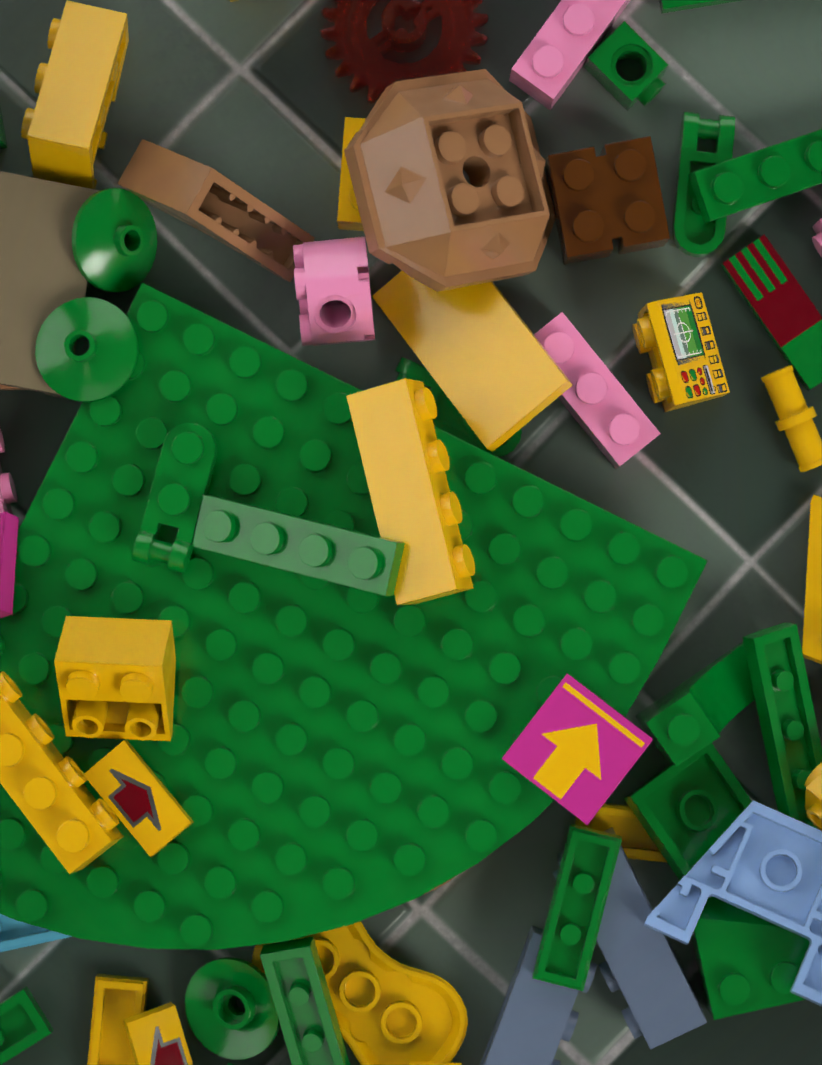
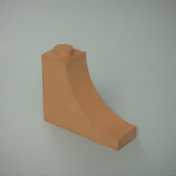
(214, 206)

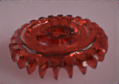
(365, 59)

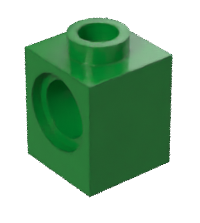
(627, 44)

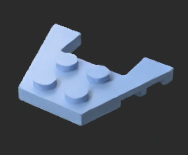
(762, 867)

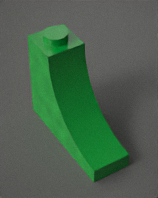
(699, 707)

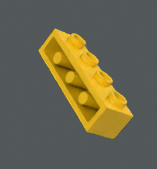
(411, 489)
(50, 786)

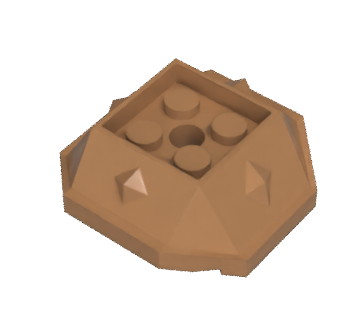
(414, 190)

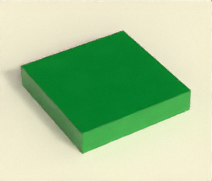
(689, 807)

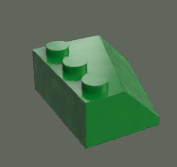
(744, 960)

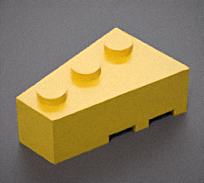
(75, 93)

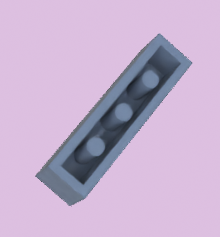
(643, 963)
(532, 1014)

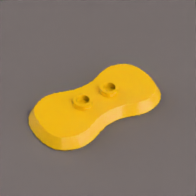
(386, 1007)

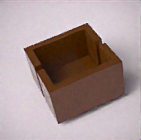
(607, 200)

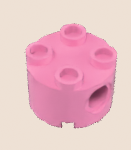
(333, 291)

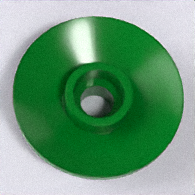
(100, 236)
(107, 362)
(218, 1019)

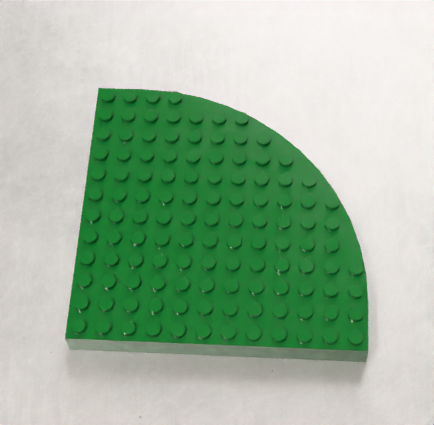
(317, 727)

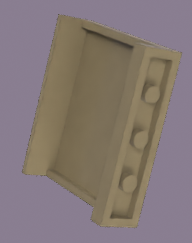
(34, 269)

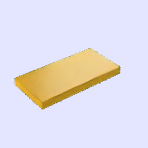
(476, 353)

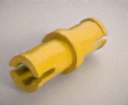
(795, 417)

